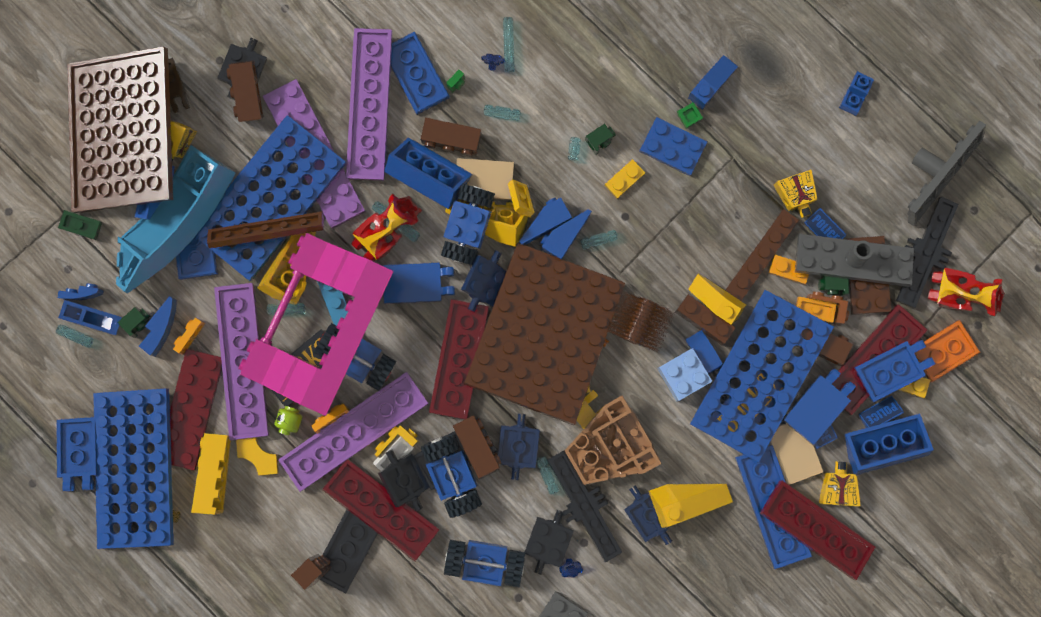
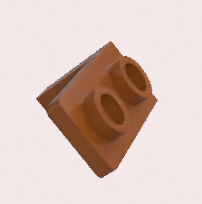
(841, 313)

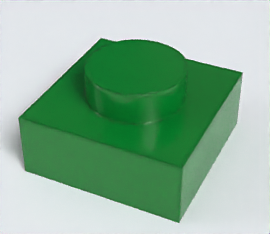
(456, 81)
(689, 115)

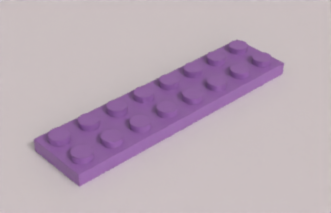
(369, 104)
(339, 199)
(236, 329)
(353, 431)

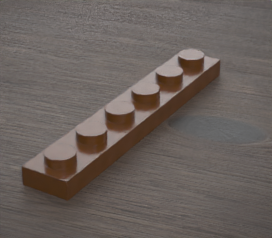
(265, 230)
(762, 255)

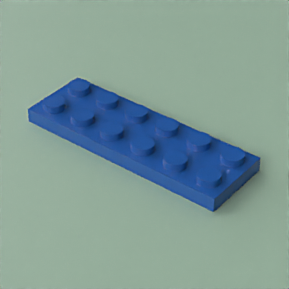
(760, 482)

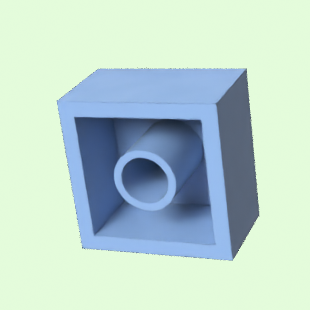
(684, 375)

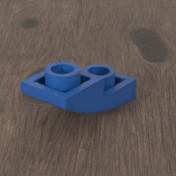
(856, 93)
(83, 293)
(704, 351)

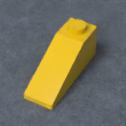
(717, 299)

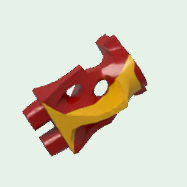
(376, 240)
(989, 296)

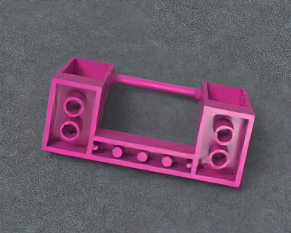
(298, 378)

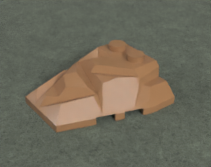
(612, 445)

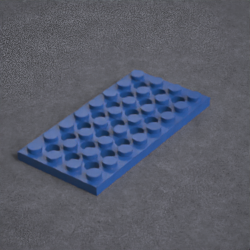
(282, 196)
(792, 381)
(124, 478)

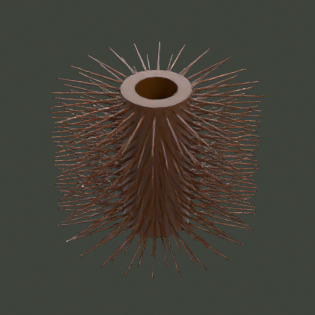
(639, 324)

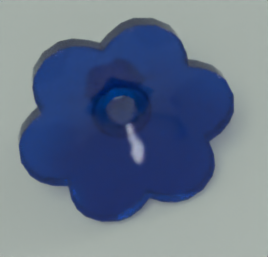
(492, 60)
(570, 568)

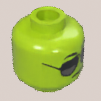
(288, 420)

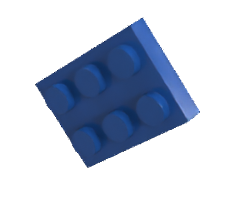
(673, 146)

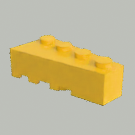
(212, 474)

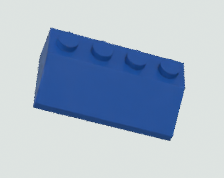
(427, 172)
(888, 444)

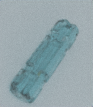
(502, 112)
(599, 239)
(291, 309)
(74, 336)
(547, 475)

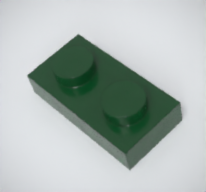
(80, 225)

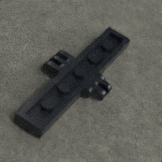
(928, 251)
(584, 506)

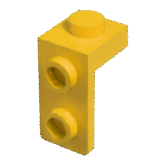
(408, 435)

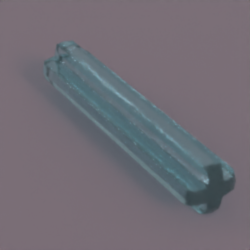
(508, 44)
(405, 229)

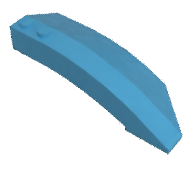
(156, 242)

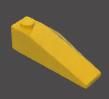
(504, 223)
(279, 273)
(684, 501)

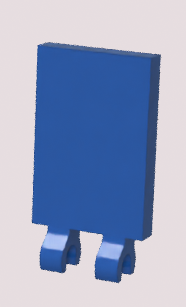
(417, 283)
(893, 370)
(819, 407)
(76, 452)

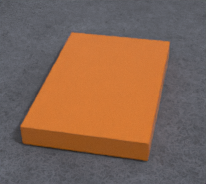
(948, 349)

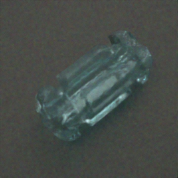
(574, 148)

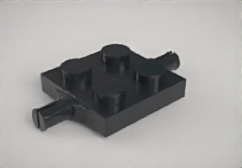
(242, 54)
(403, 480)
(549, 542)

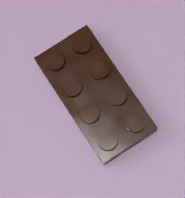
(869, 296)

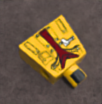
(180, 138)
(797, 192)
(840, 487)

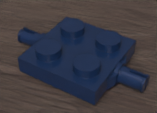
(484, 281)
(518, 446)
(645, 518)

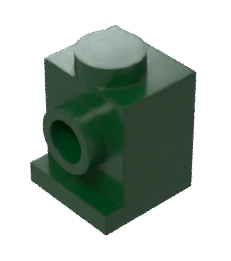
(600, 138)
(833, 285)
(134, 321)

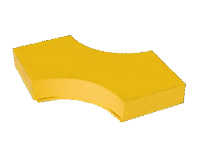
(263, 461)

